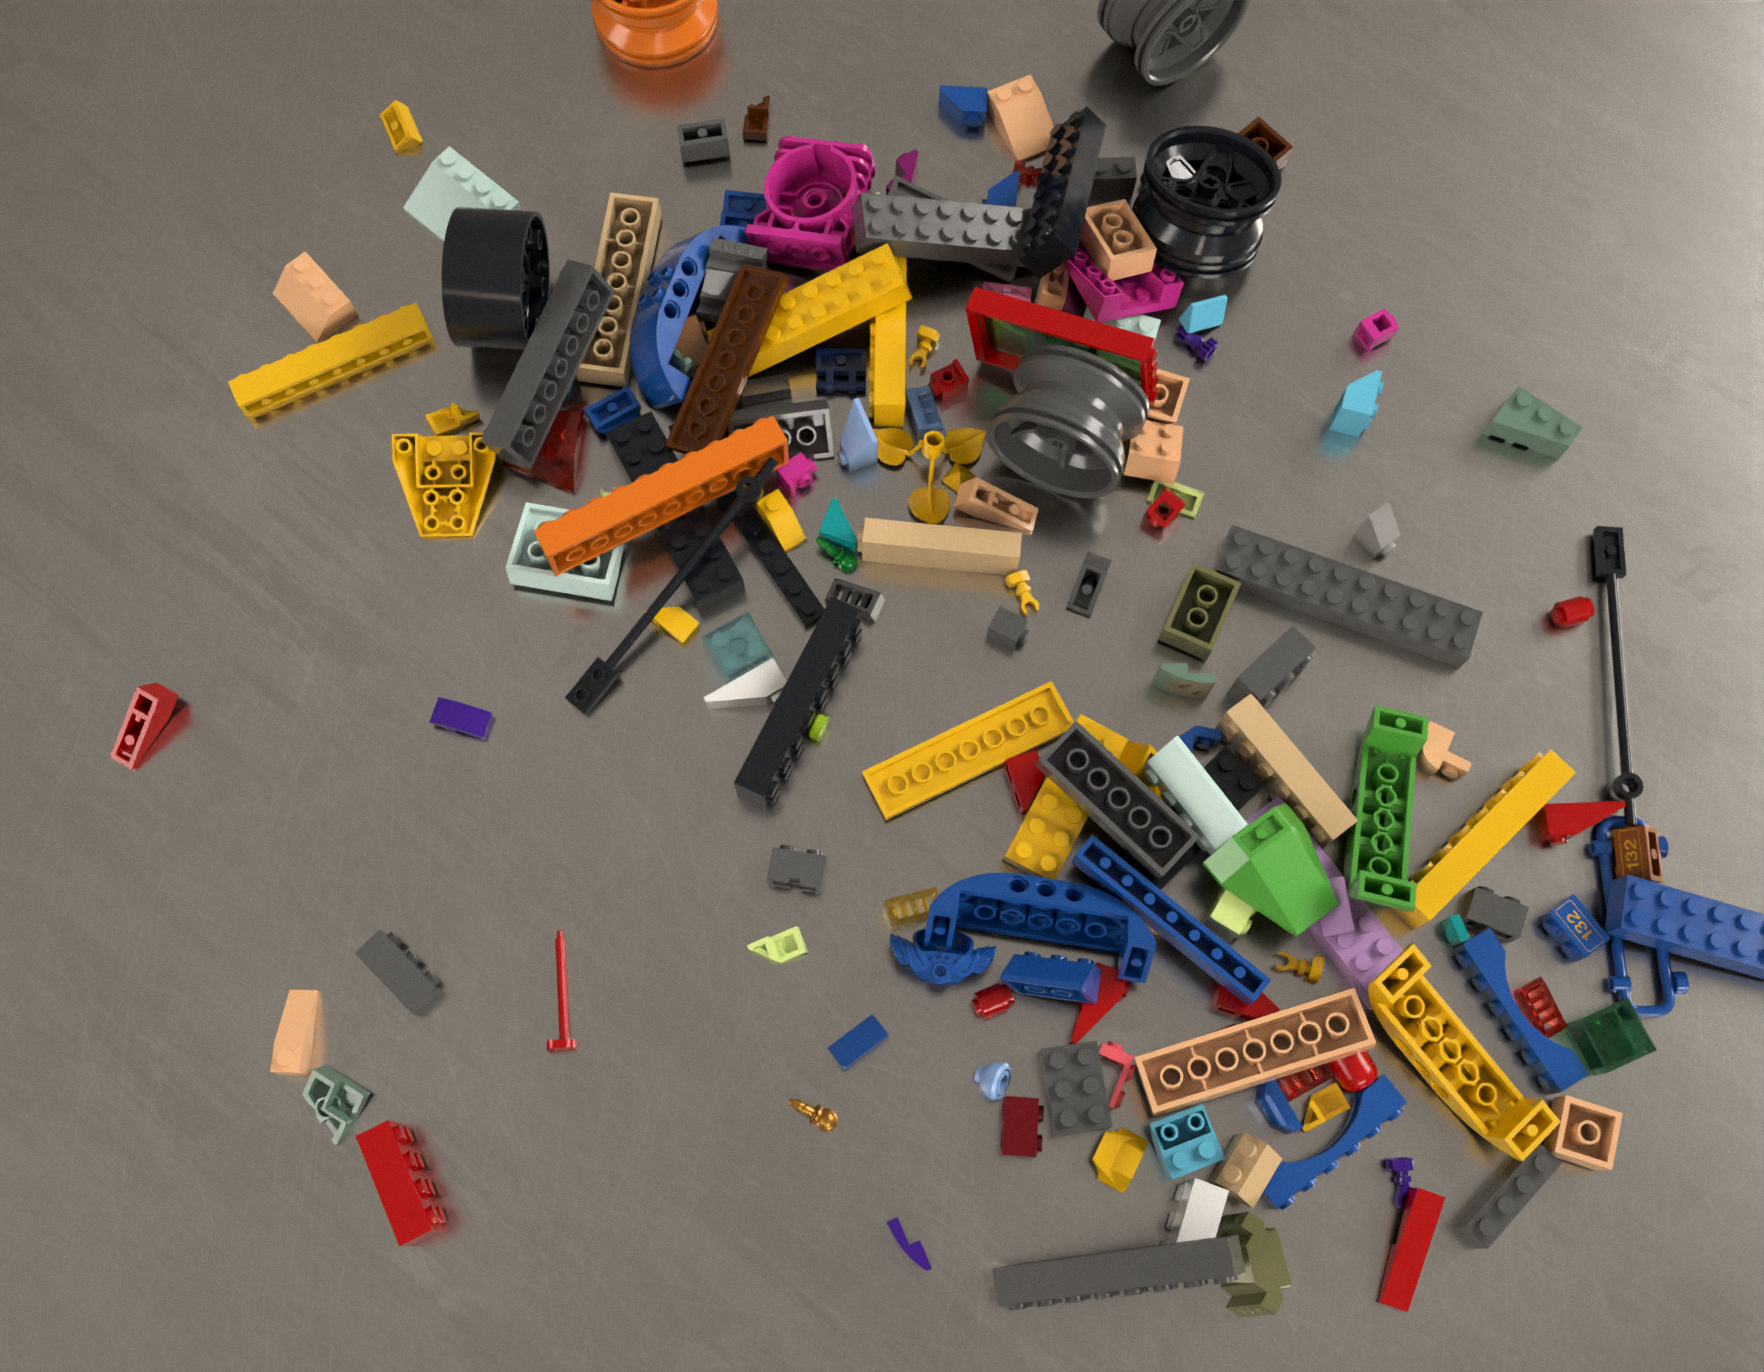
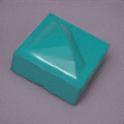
(1455, 930)

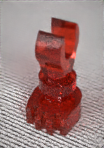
(1028, 172)

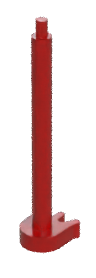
(563, 1043)

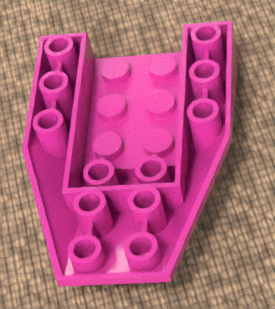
(1124, 296)

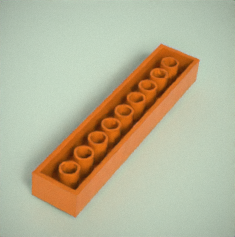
(660, 496)

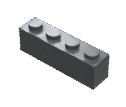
(1507, 1197)

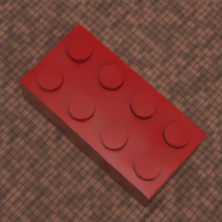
(401, 1183)

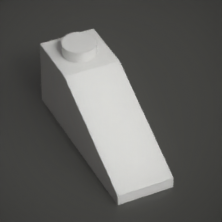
(753, 688)

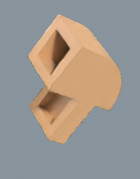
(1435, 754)

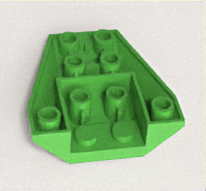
(1275, 870)

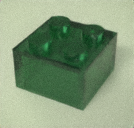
(1611, 1037)

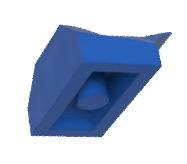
(613, 410)
(1276, 1108)

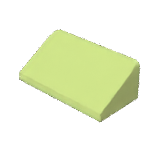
(1189, 495)

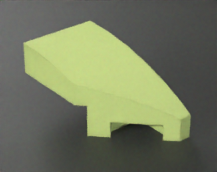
(782, 946)

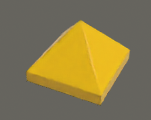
(957, 475)

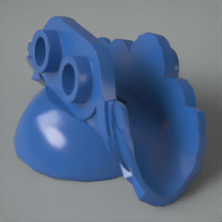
(942, 965)

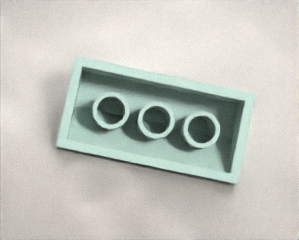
(1193, 795)

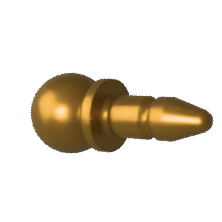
(825, 1118)

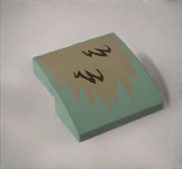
(1176, 680)

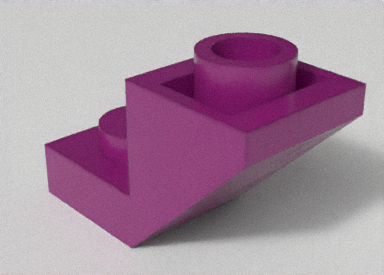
(906, 167)

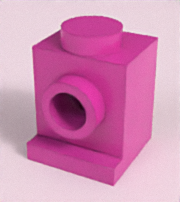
(1376, 329)
(796, 473)

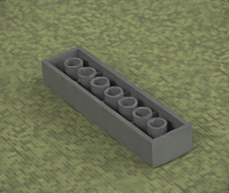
(940, 229)
(548, 364)
(1119, 1270)

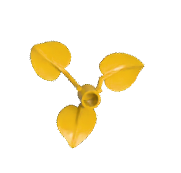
(963, 448)

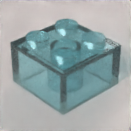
(737, 647)

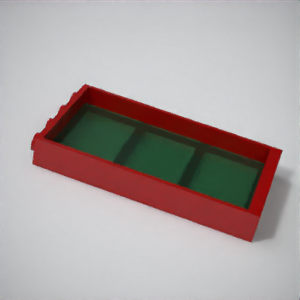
(1008, 327)

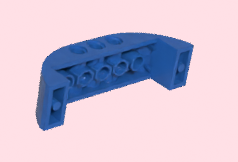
(664, 311)
(1045, 912)

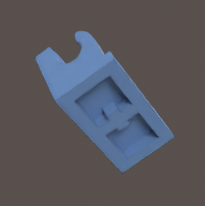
(923, 411)

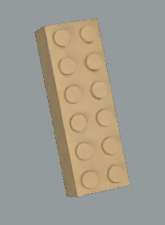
(1285, 770)

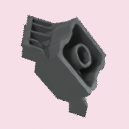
(721, 273)

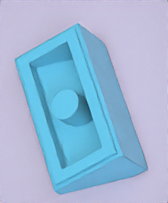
(1204, 314)

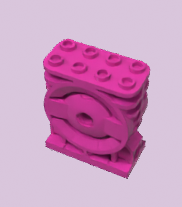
(805, 211)

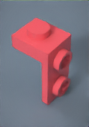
(1114, 1054)

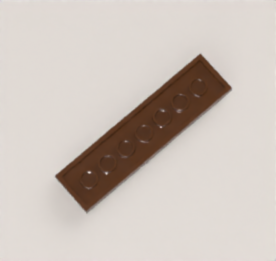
(727, 359)

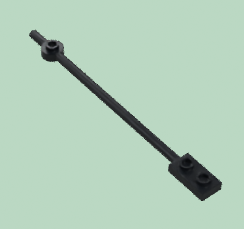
(1612, 565)
(601, 673)

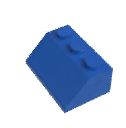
(1053, 977)

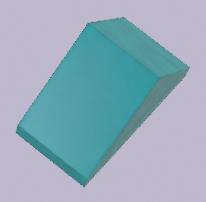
(837, 528)

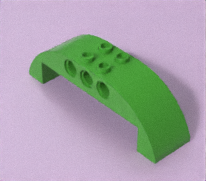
(1383, 806)

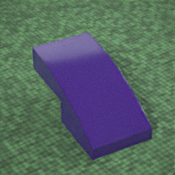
(460, 717)
(914, 1250)

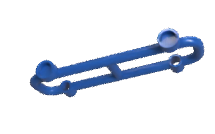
(1672, 982)

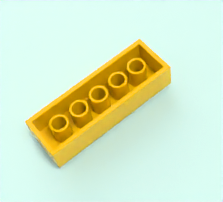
(1054, 818)

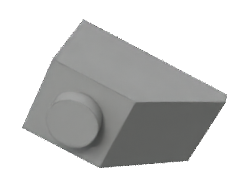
(1379, 532)

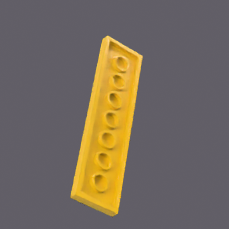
(968, 750)

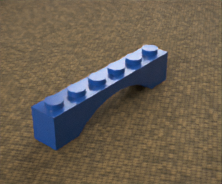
(1554, 1063)
(1370, 1109)

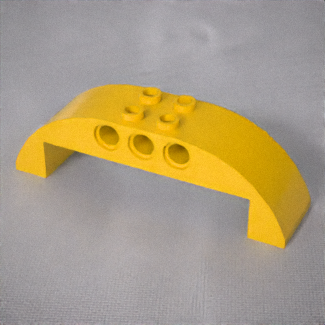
(1454, 1059)

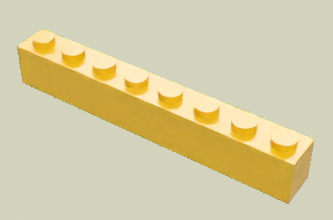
(330, 359)

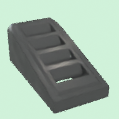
(876, 598)

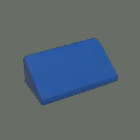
(858, 1042)

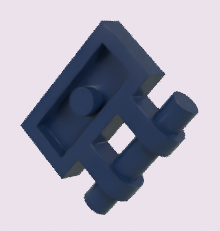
(840, 362)

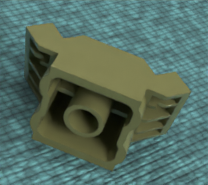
(1266, 1271)

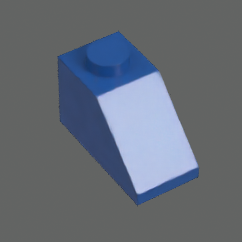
(965, 104)
(1004, 192)

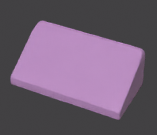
(1340, 919)

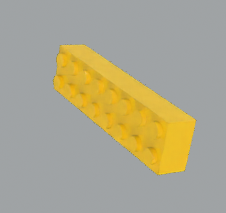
(832, 305)
(888, 364)
(1485, 835)

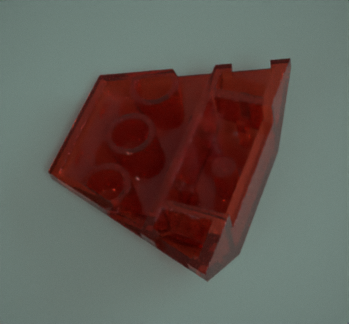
(561, 448)

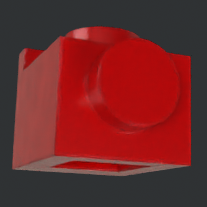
(948, 389)
(1175, 505)

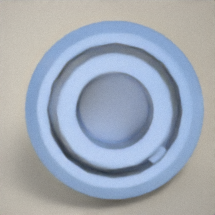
(994, 1079)

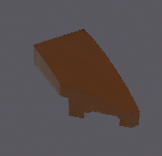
(757, 121)

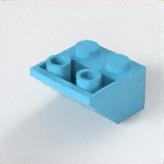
(1357, 405)
(1185, 1142)

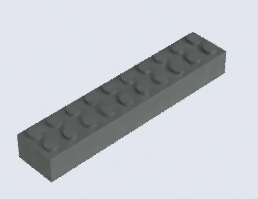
(1349, 597)

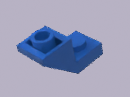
(1202, 736)

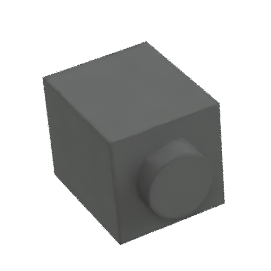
(1008, 628)

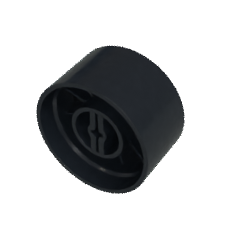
(494, 277)

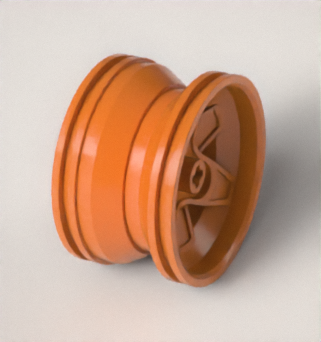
(654, 28)

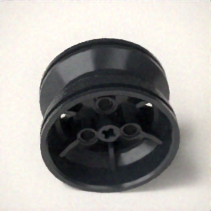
(1206, 200)

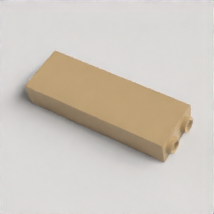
(939, 546)

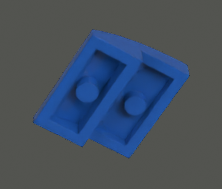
(741, 208)

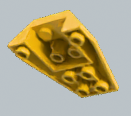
(443, 480)

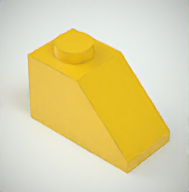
(781, 520)

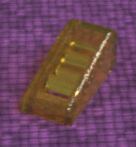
(890, 904)

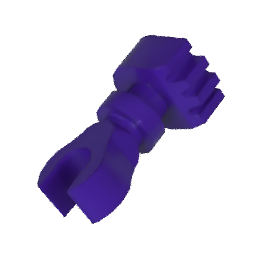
(1205, 349)
(1401, 1166)

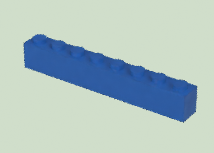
(1171, 921)

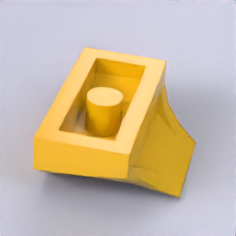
(1119, 1157)

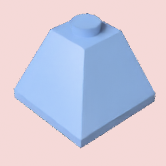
(858, 440)

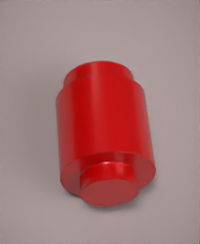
(1572, 611)
(992, 1000)

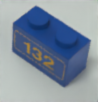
(1574, 928)

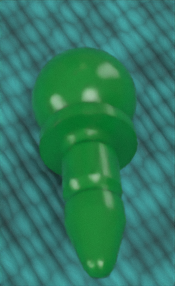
(846, 560)

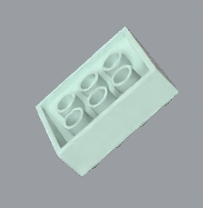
(453, 184)
(530, 568)

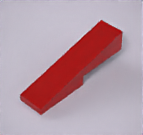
(1411, 1248)

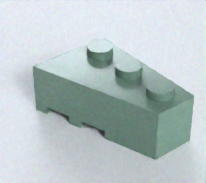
(1533, 424)

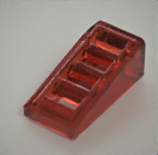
(1545, 996)
(1324, 1069)

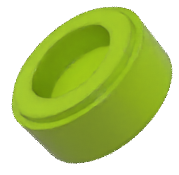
(819, 727)

